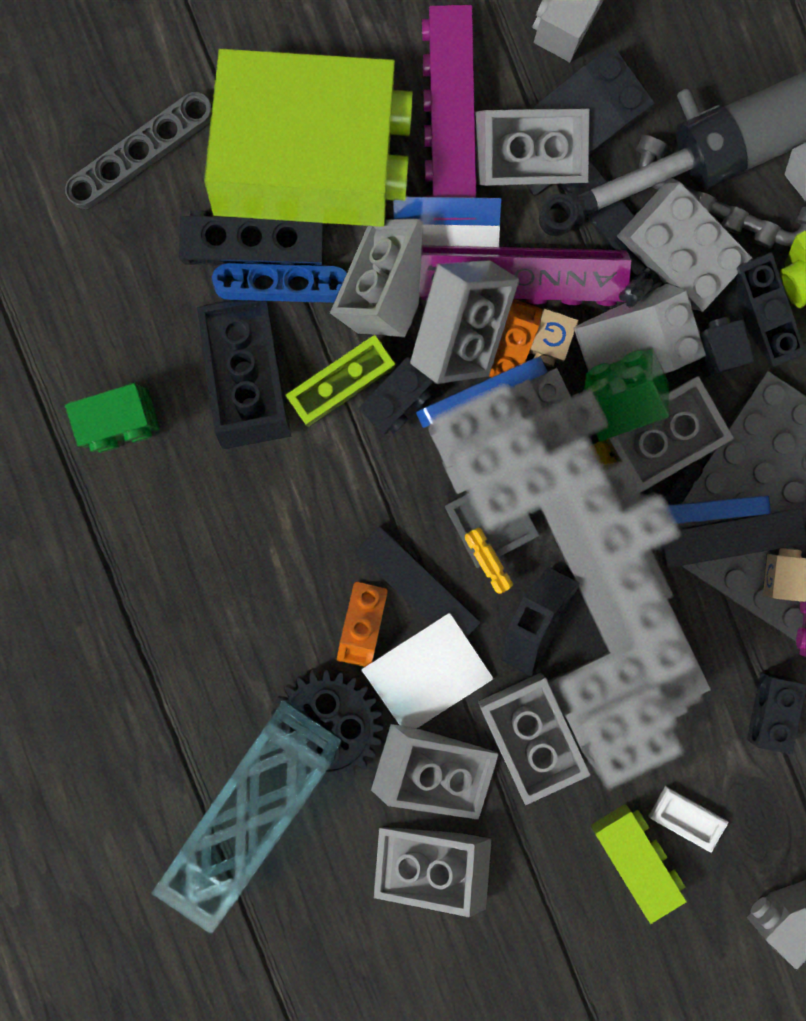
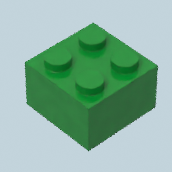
(629, 392)
(113, 417)

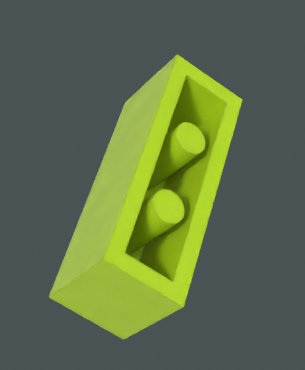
(341, 381)
(640, 862)

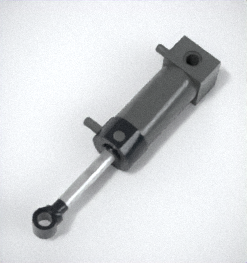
(710, 145)

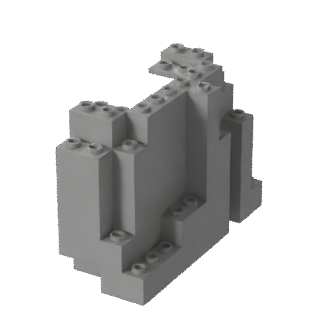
(525, 453)

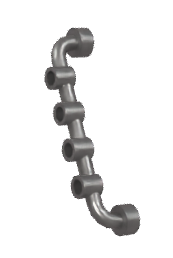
(733, 217)

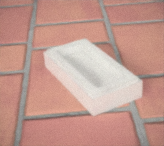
(688, 819)

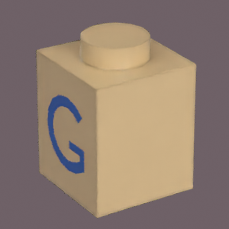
(553, 337)
(785, 576)

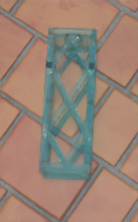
(194, 889)

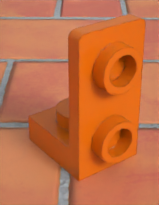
(516, 337)
(362, 624)

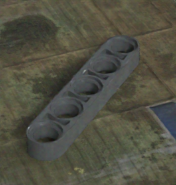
(121, 152)

